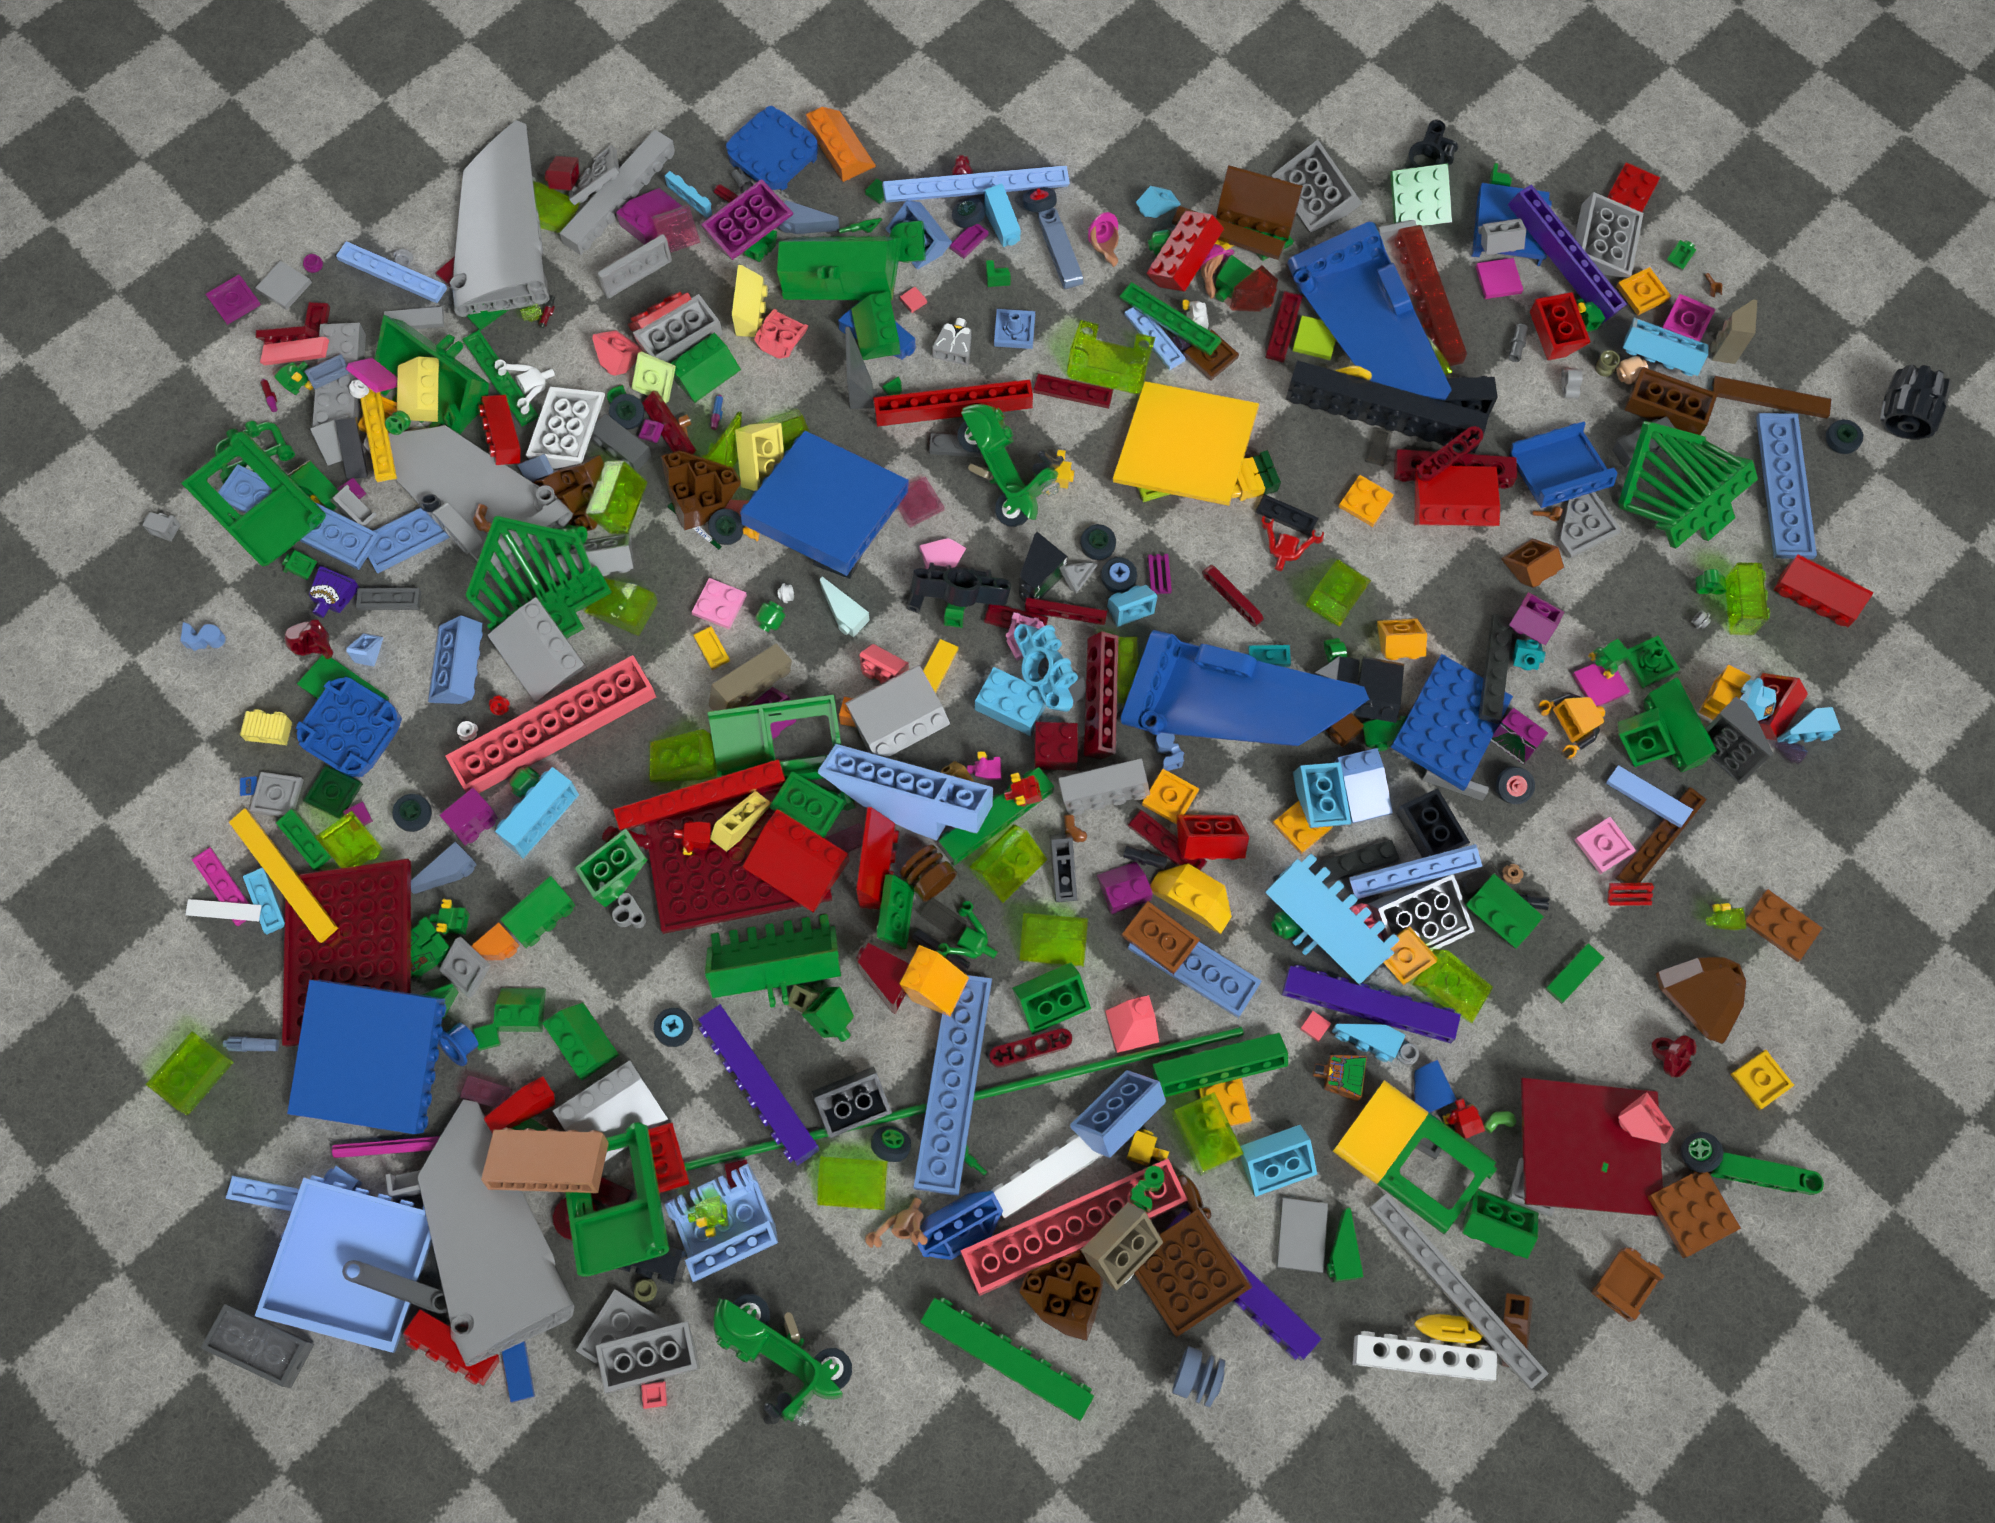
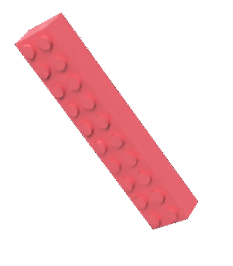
(551, 726)
(1061, 1230)

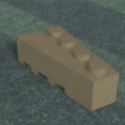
(750, 679)

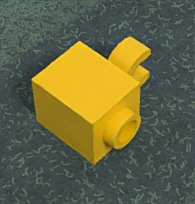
(1065, 473)
(1143, 1148)

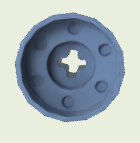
(1199, 1376)

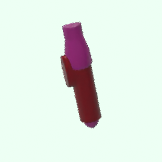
(269, 395)

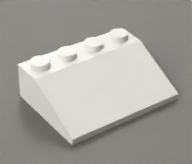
(565, 426)

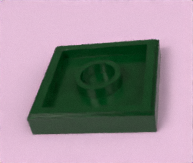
(333, 792)

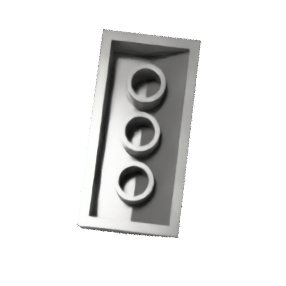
(678, 330)
(606, 553)
(647, 1357)

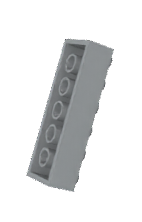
(335, 397)

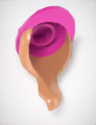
(1104, 236)
(1210, 265)

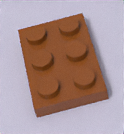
(1782, 925)
(1160, 937)

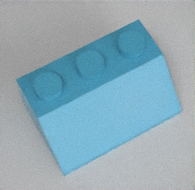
(1278, 1160)

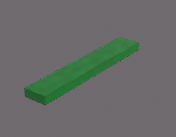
(1170, 319)
(503, 384)

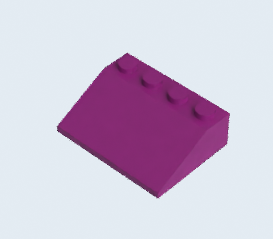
(746, 220)

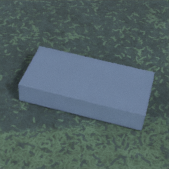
(327, 371)
(536, 467)

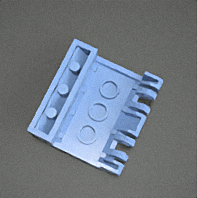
(748, 1228)

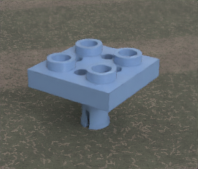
(1014, 322)

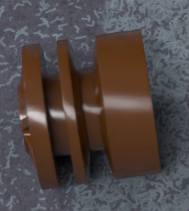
(928, 873)

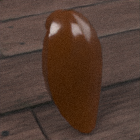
(1193, 1195)

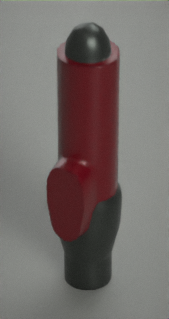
(547, 312)

